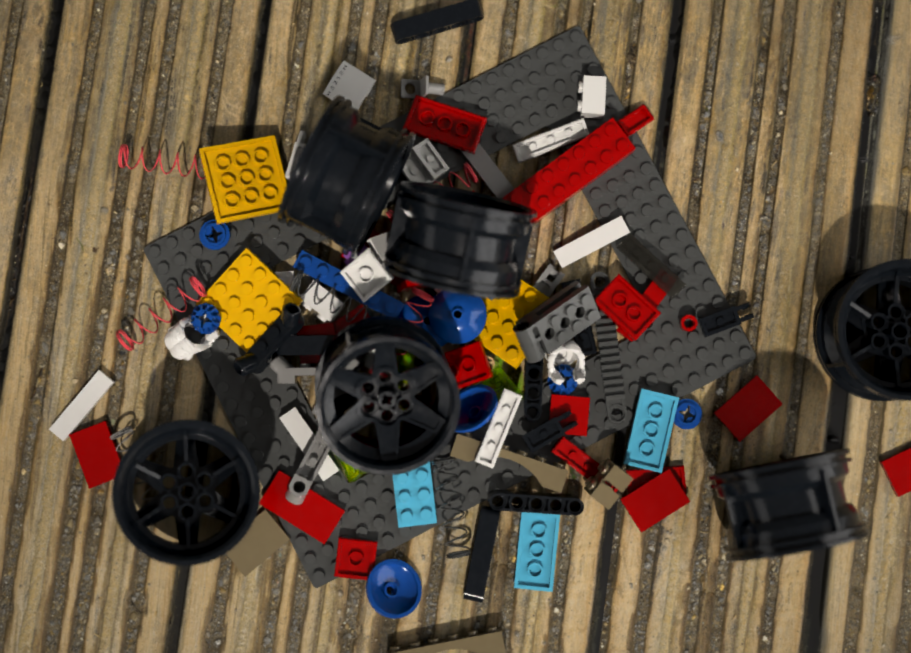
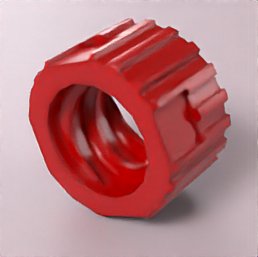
(694, 323)

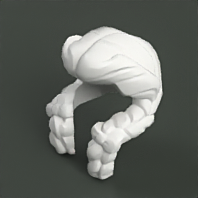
(183, 348)
(566, 355)

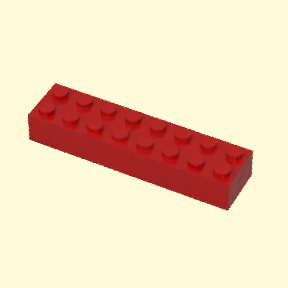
(573, 170)

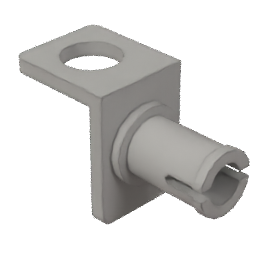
(422, 88)

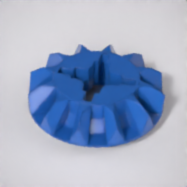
(207, 230)
(212, 314)
(571, 385)
(694, 409)

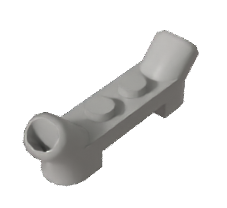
(288, 373)
(307, 470)

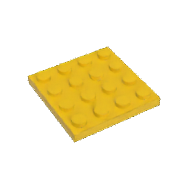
(244, 178)
(248, 299)
(501, 317)

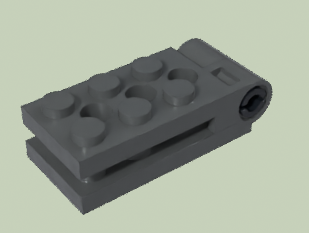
(556, 321)

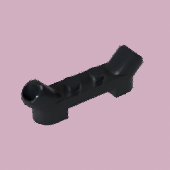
(257, 357)

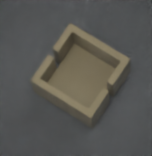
(600, 490)

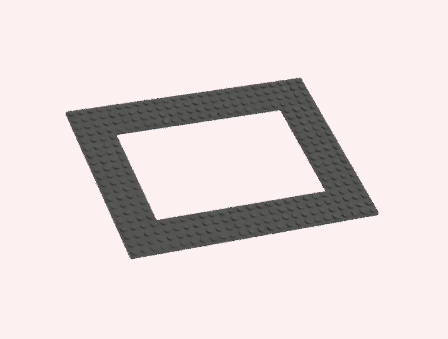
(517, 100)

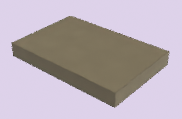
(259, 543)

